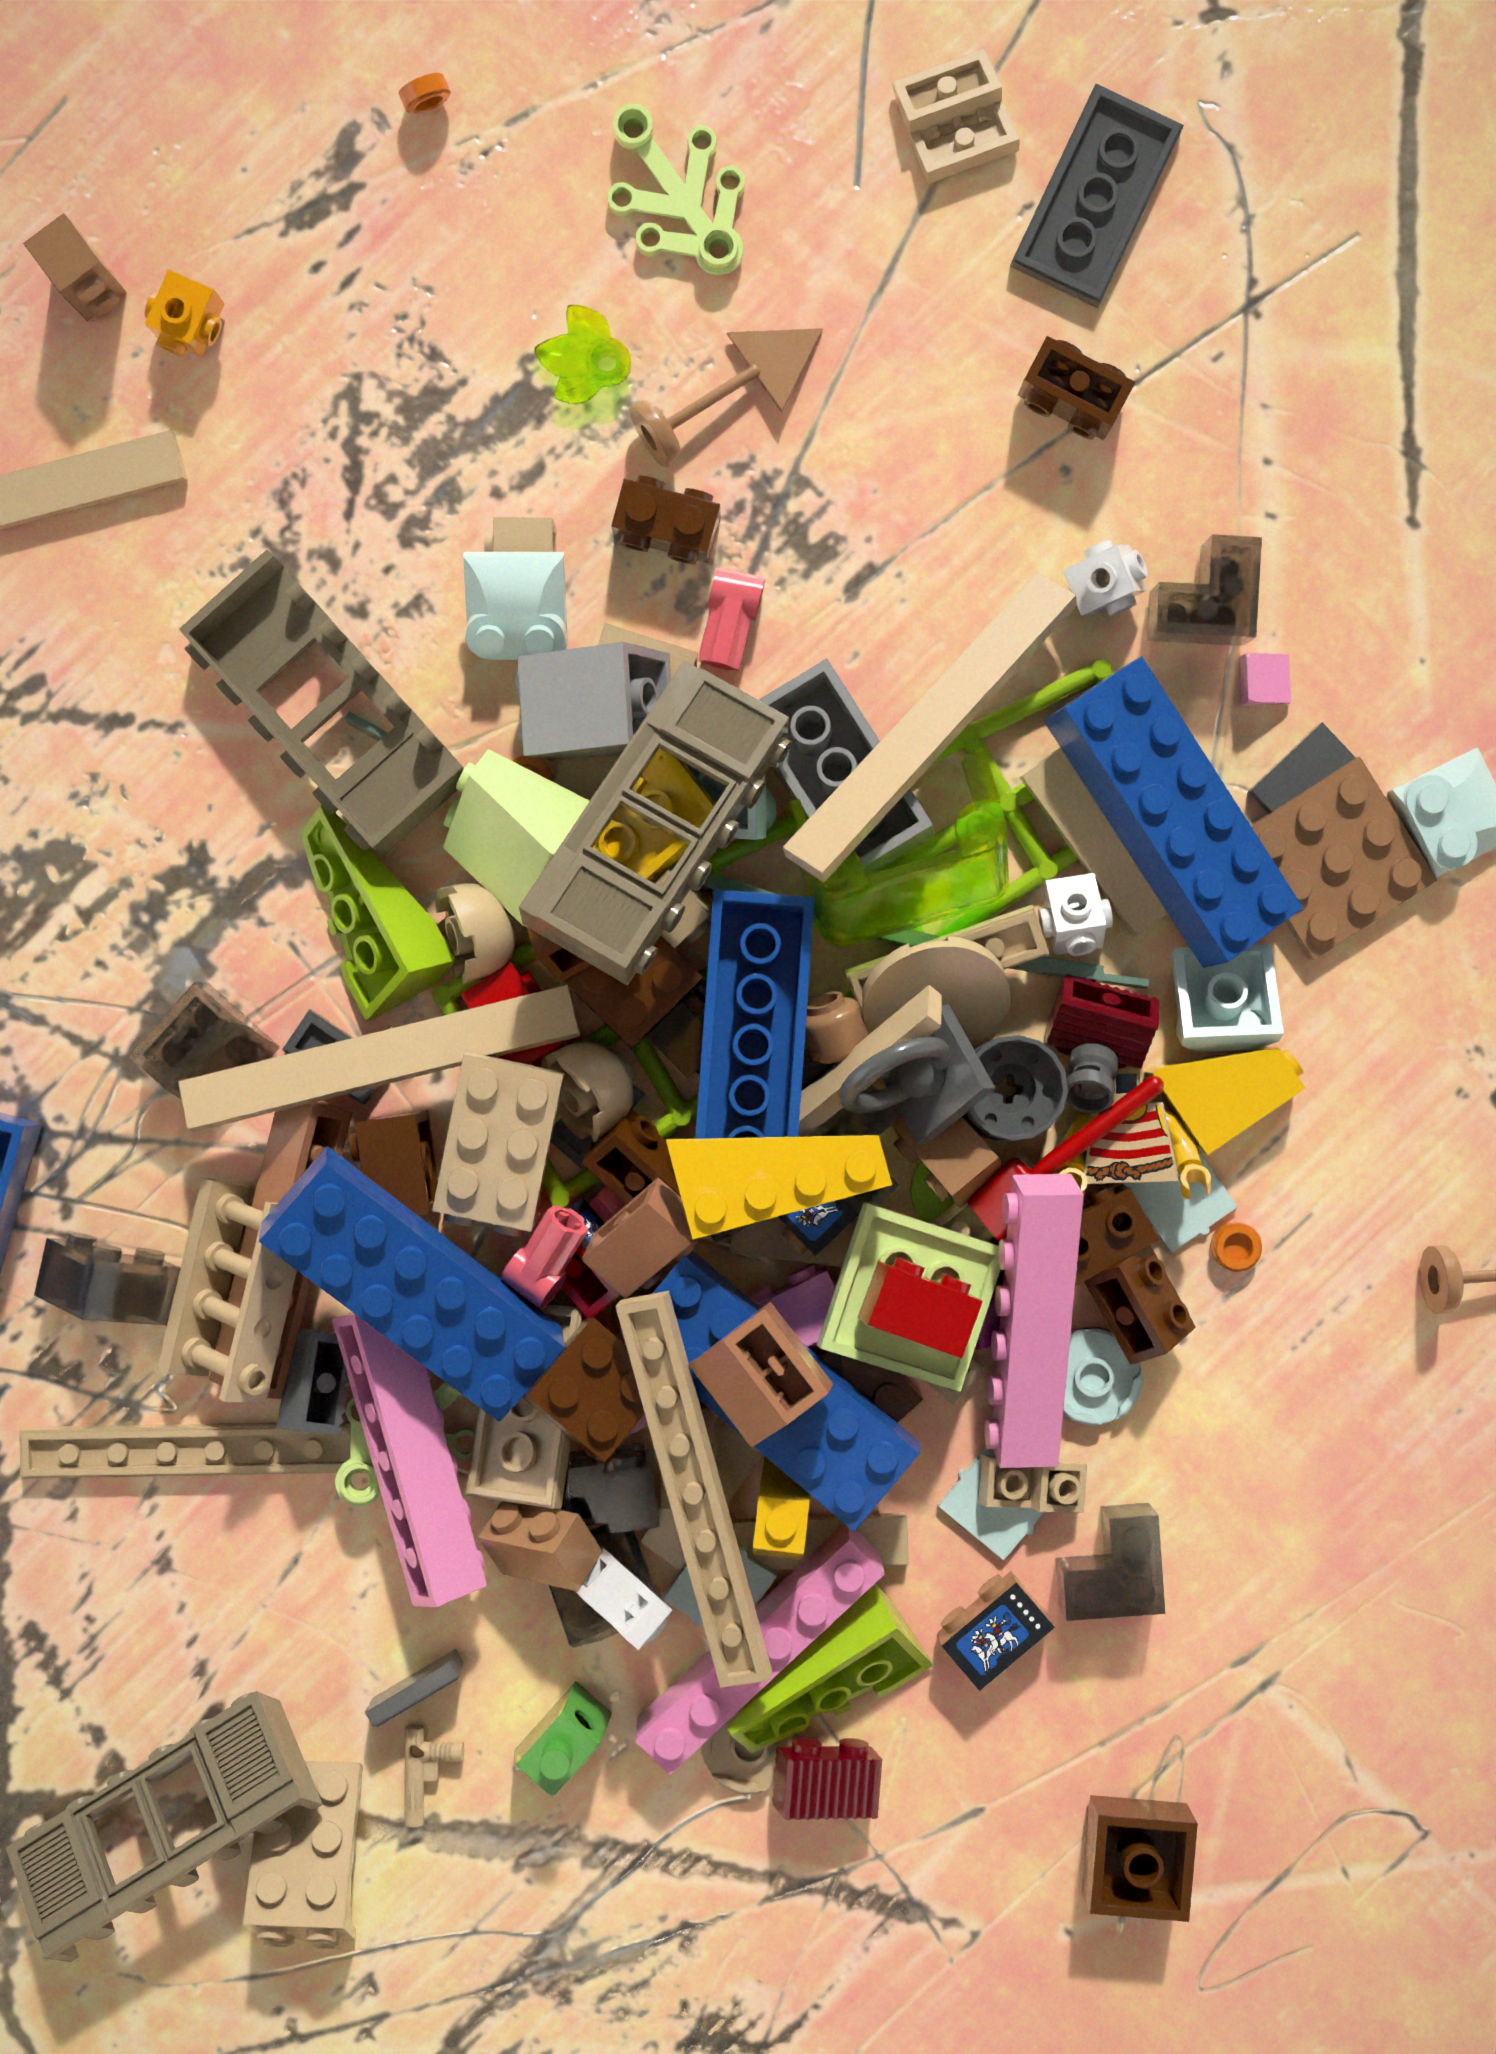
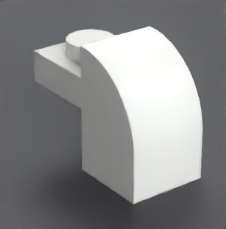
(624, 1601)

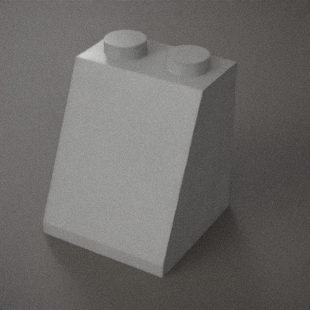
(587, 698)

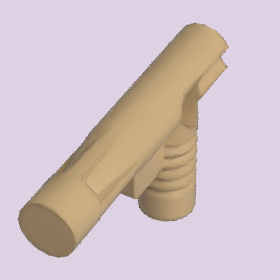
(423, 1769)

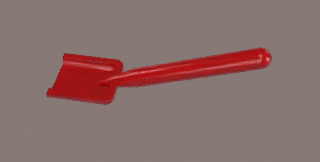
(988, 1199)

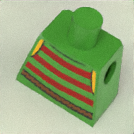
(560, 1741)

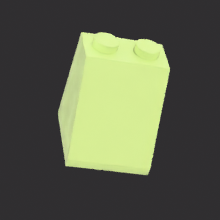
(508, 826)

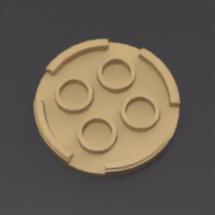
(956, 968)

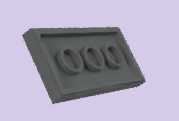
(1096, 195)

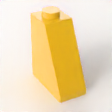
(1228, 1091)
(780, 1515)

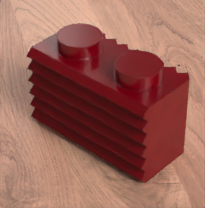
(1103, 1016)
(827, 1780)

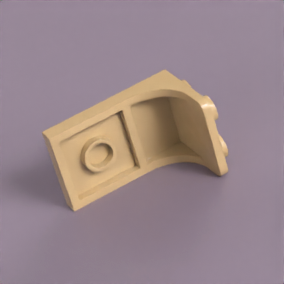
(498, 1144)
(305, 1869)

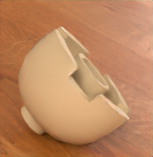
(477, 930)
(594, 1087)

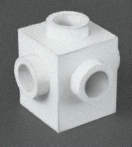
(1107, 578)
(1074, 915)

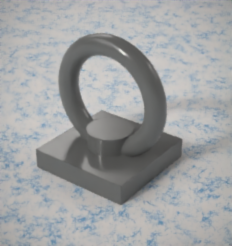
(926, 1078)

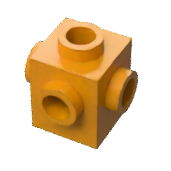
(184, 315)

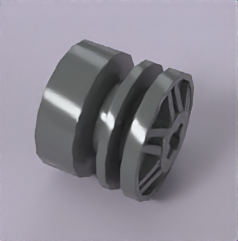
(1038, 1085)

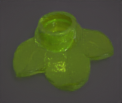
(577, 354)

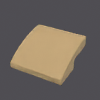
(956, 116)

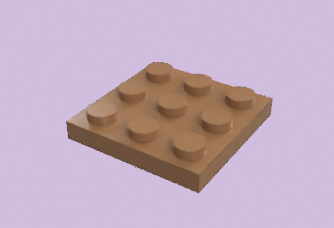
(1342, 857)

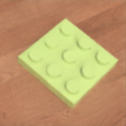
(889, 1235)

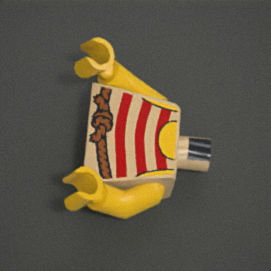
(1142, 1148)

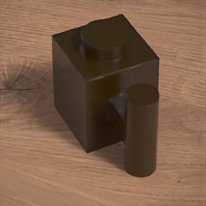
(681, 1036)

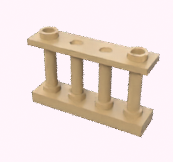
(202, 1294)

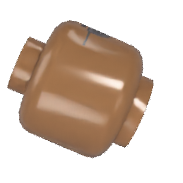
(833, 1027)

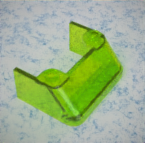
(863, 907)

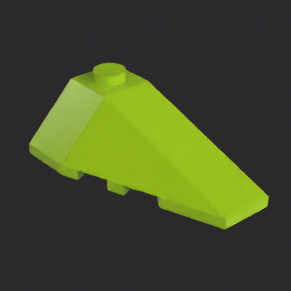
(384, 931)
(856, 1654)

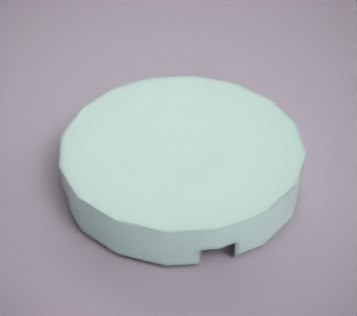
(1099, 1378)

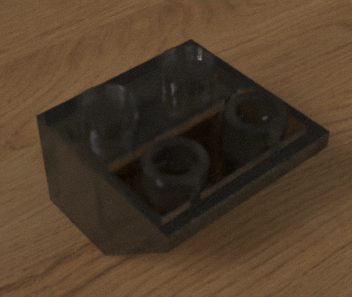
(199, 1038)

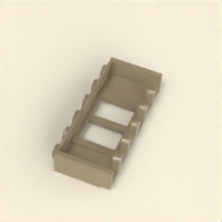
(260, 630)
(611, 911)
(250, 1777)

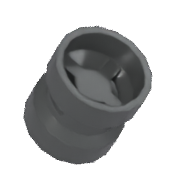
(1091, 1078)

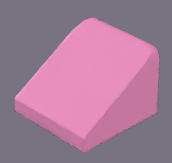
(1264, 679)

